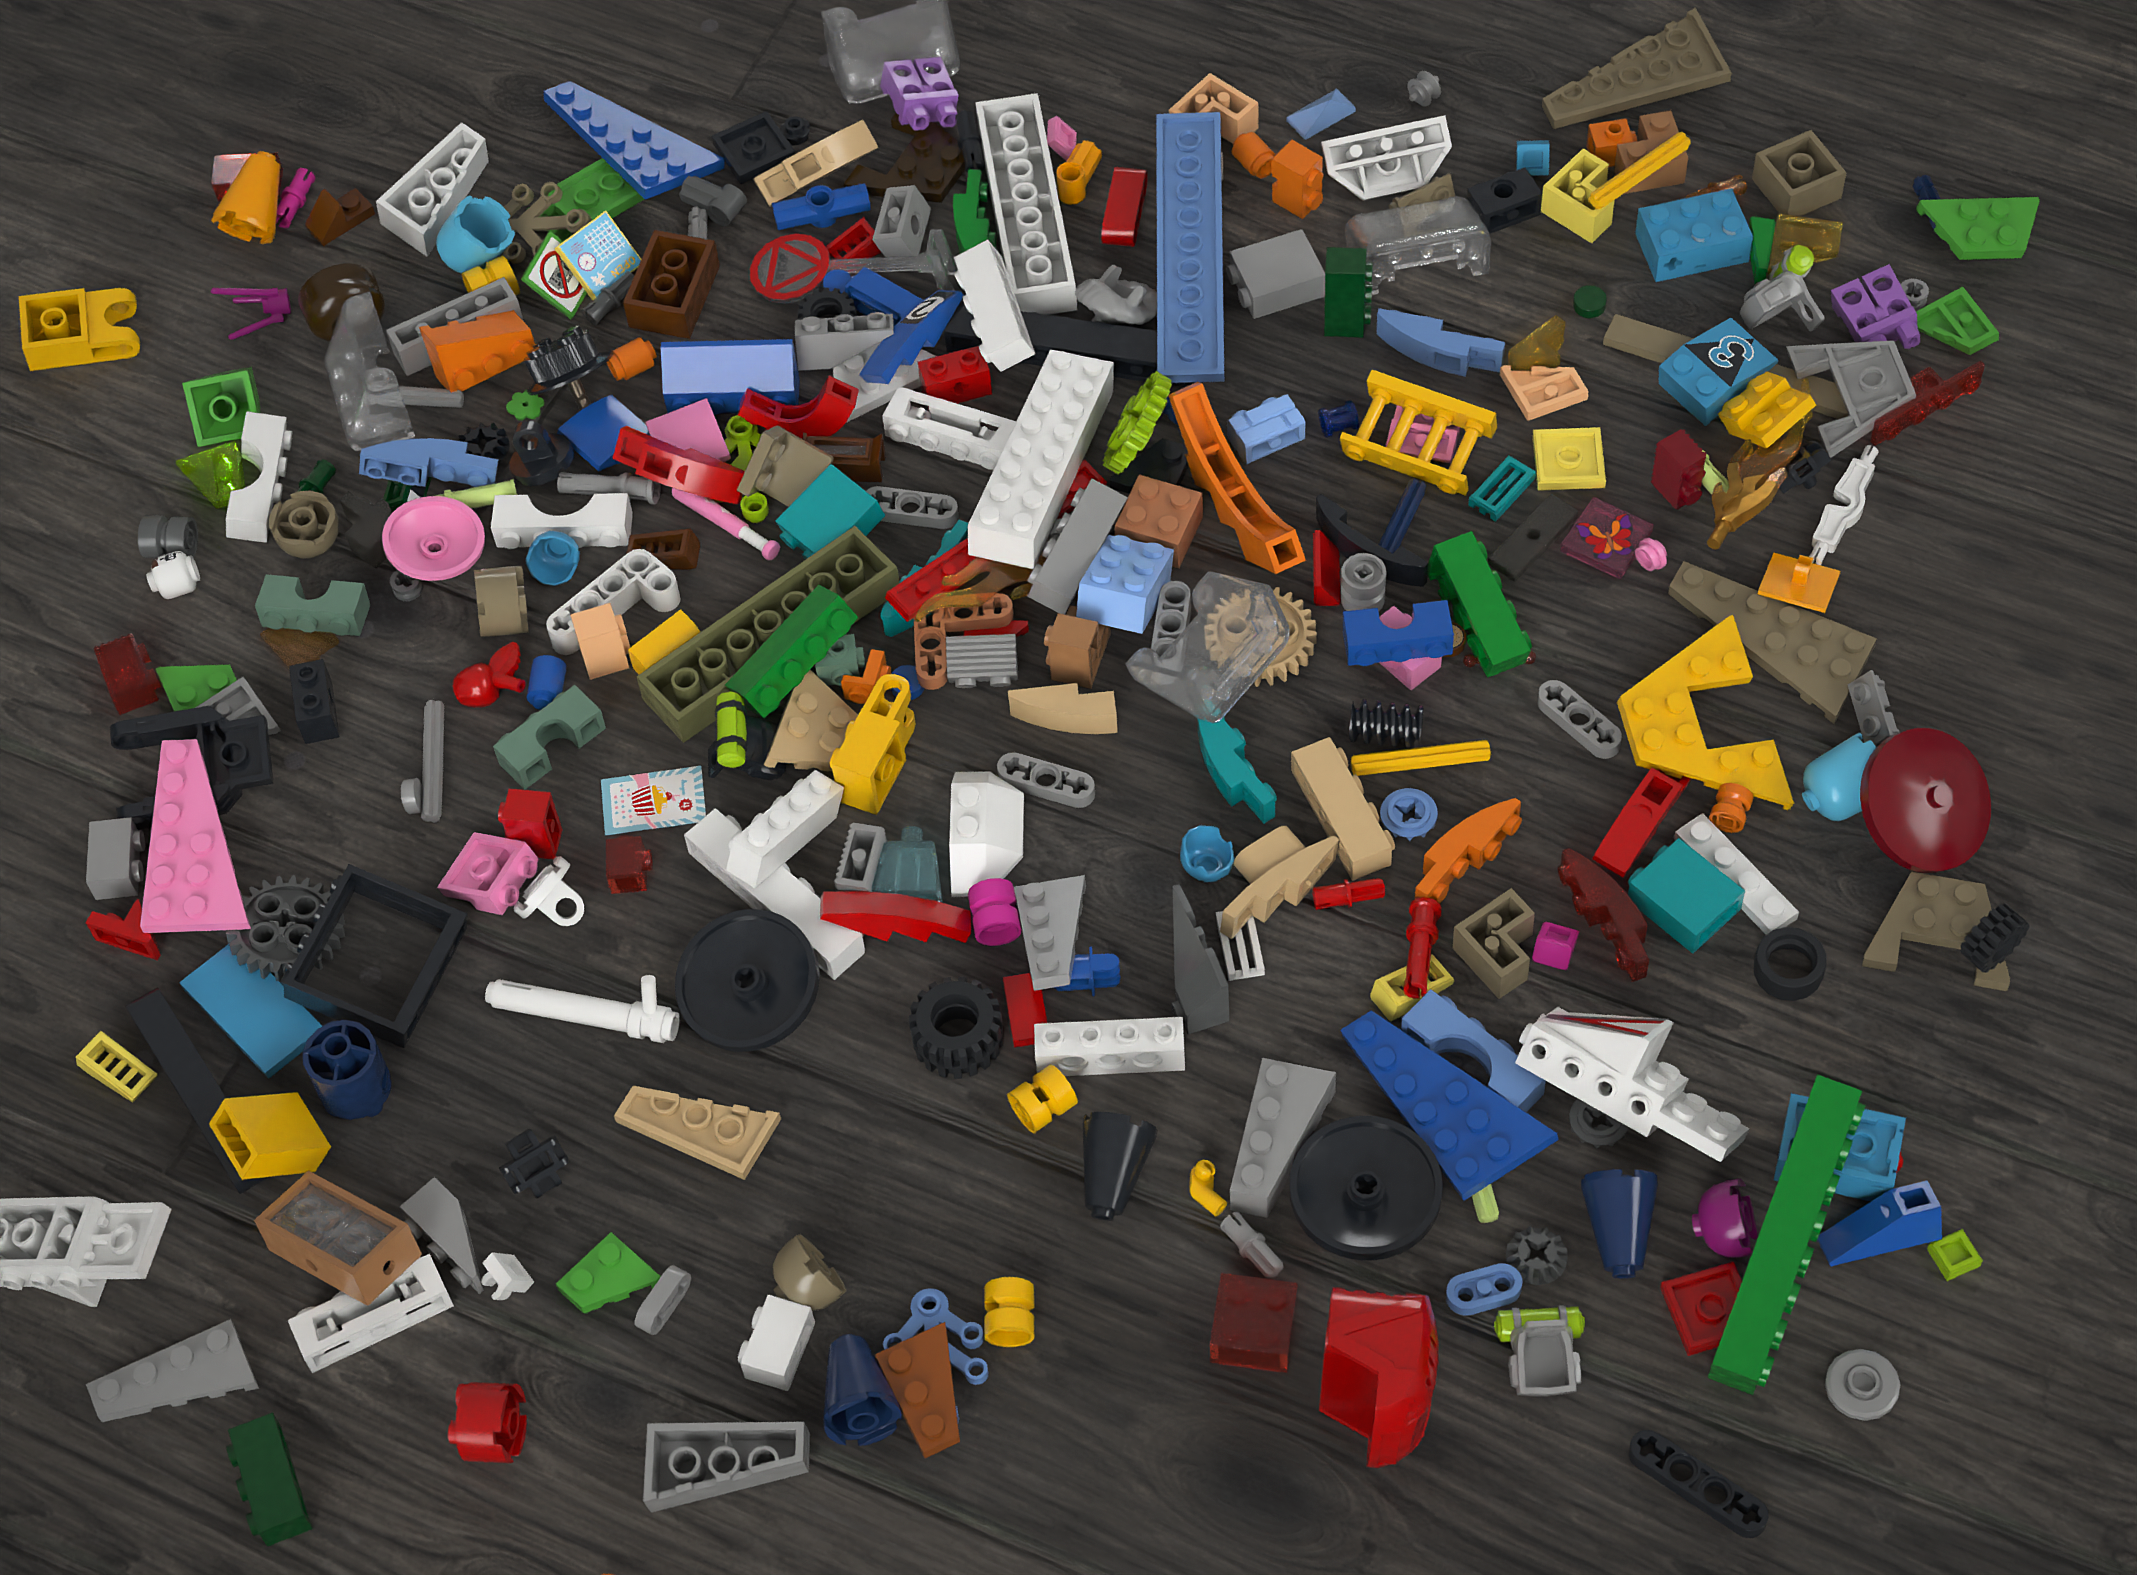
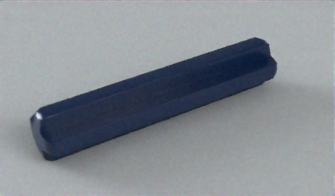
(1403, 515)

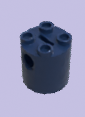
(347, 1070)

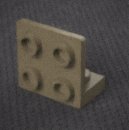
(783, 466)

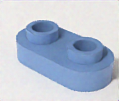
(1481, 1287)

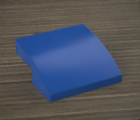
(596, 430)

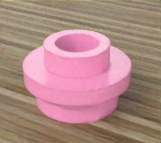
(1651, 554)

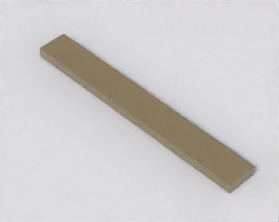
(1660, 344)

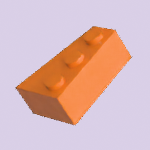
(476, 349)

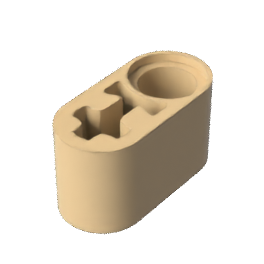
(1267, 852)

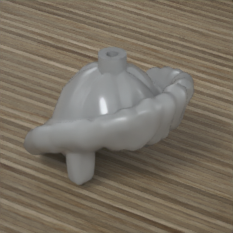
(1118, 300)

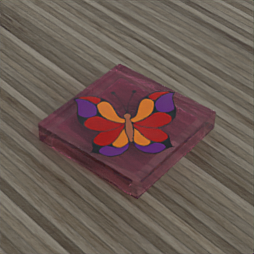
(1606, 537)

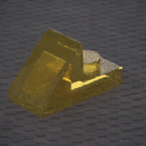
(1539, 347)

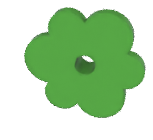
(525, 406)

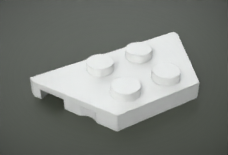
(875, 394)

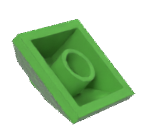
(220, 404)

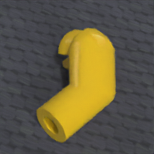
(1202, 1187)

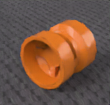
(1731, 806)

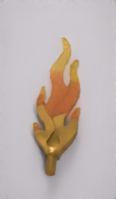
(1754, 479)

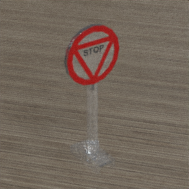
(798, 263)

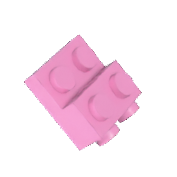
(490, 872)

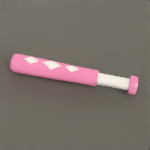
(723, 518)

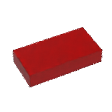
(1024, 1008)

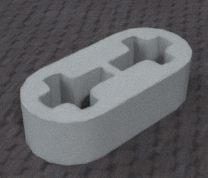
(662, 1300)

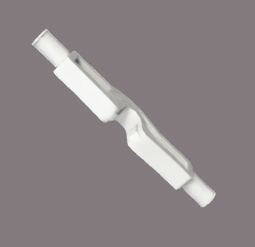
(1851, 492)

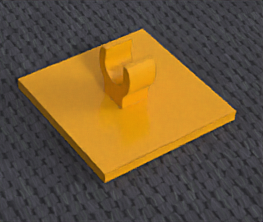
(1799, 582)

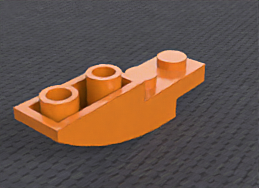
(1467, 843)

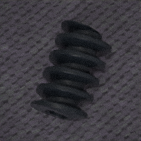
(1386, 724)

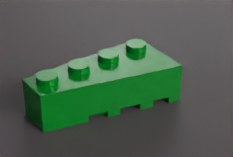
(1479, 603)

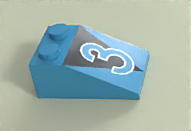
(1714, 369)

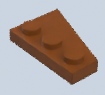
(924, 1388)

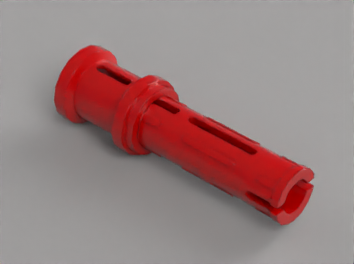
(1421, 934)

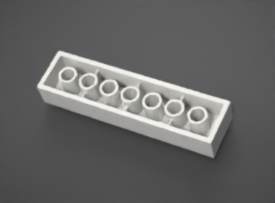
(1026, 204)
(1040, 459)

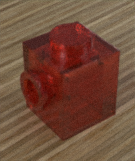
(627, 864)

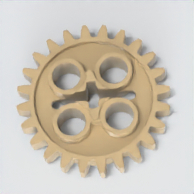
(1300, 640)

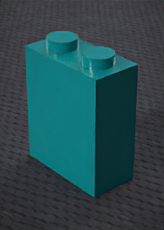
(828, 511)
(1685, 894)

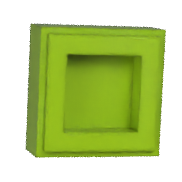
(1954, 1255)

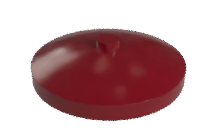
(1925, 800)

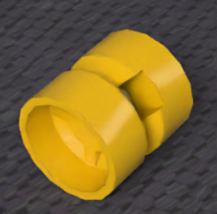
(495, 270)
(1053, 1091)
(1008, 1315)

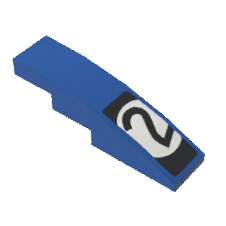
(916, 330)

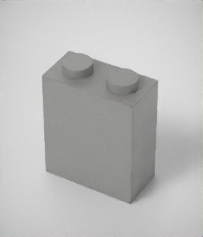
(1276, 274)

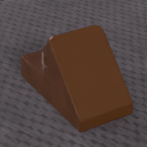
(335, 217)

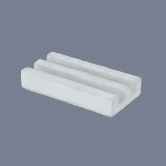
(1246, 972)

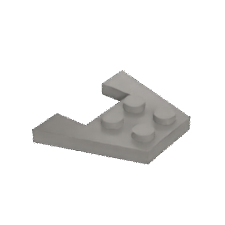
(1868, 380)

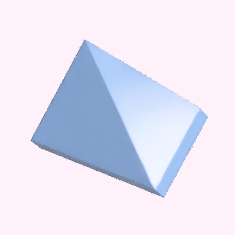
(1321, 114)

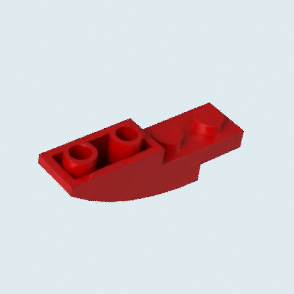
(678, 468)
(1639, 820)

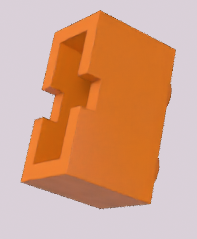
(1298, 179)

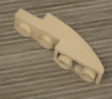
(815, 162)

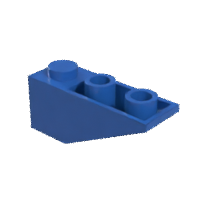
(1886, 1224)

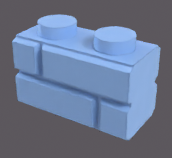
(1265, 428)

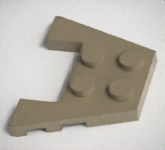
(1934, 913)

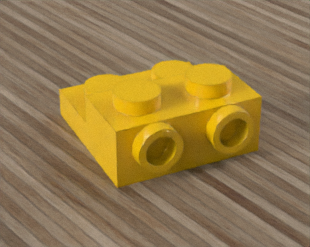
(1765, 409)

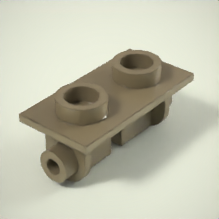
(1438, 189)

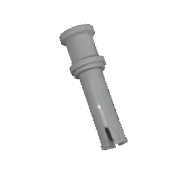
(587, 484)

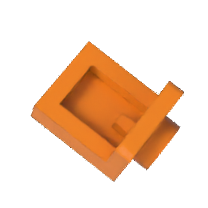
(858, 688)

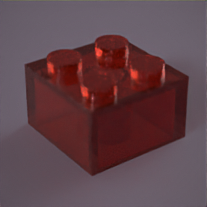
(1253, 1322)

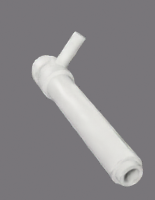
(636, 1019)

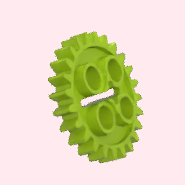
(1137, 422)

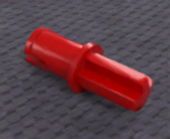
(1347, 893)

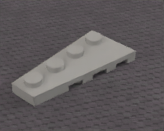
(1050, 928)
(188, 1370)

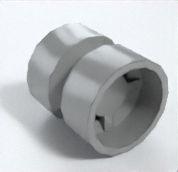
(1363, 582)

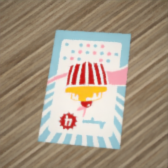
(653, 800)

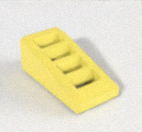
(1391, 998)
(101, 1043)

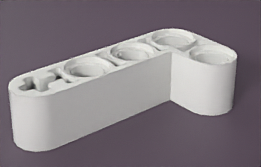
(622, 585)

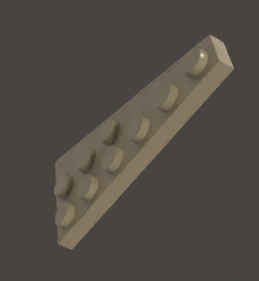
(1651, 70)
(1785, 640)

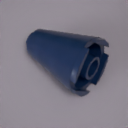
(1620, 1217)
(857, 1394)

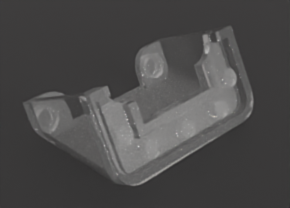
(862, 46)
(1421, 236)
(364, 394)
(1219, 651)

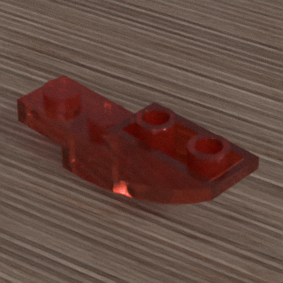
(1607, 904)

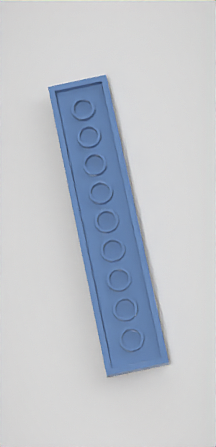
(1189, 248)

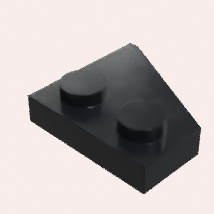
(1161, 462)

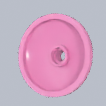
(430, 526)

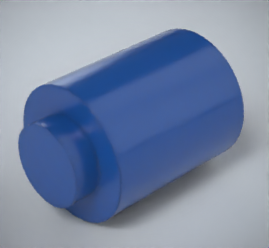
(545, 680)

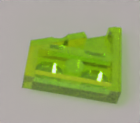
(215, 472)

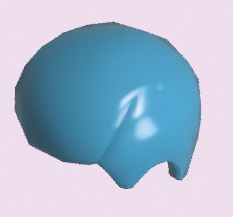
(553, 558)
(1206, 854)

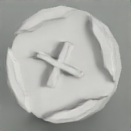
(547, 891)

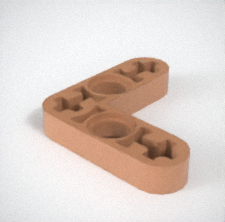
(946, 621)

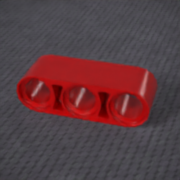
(1124, 206)

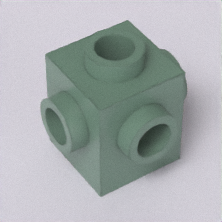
(841, 660)

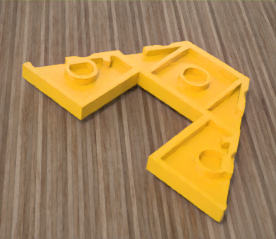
(1667, 731)

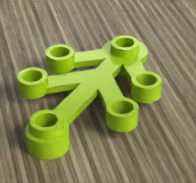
(743, 442)

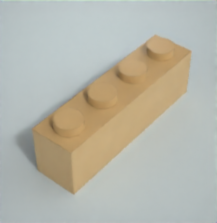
(1342, 807)

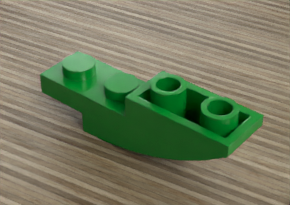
(970, 216)

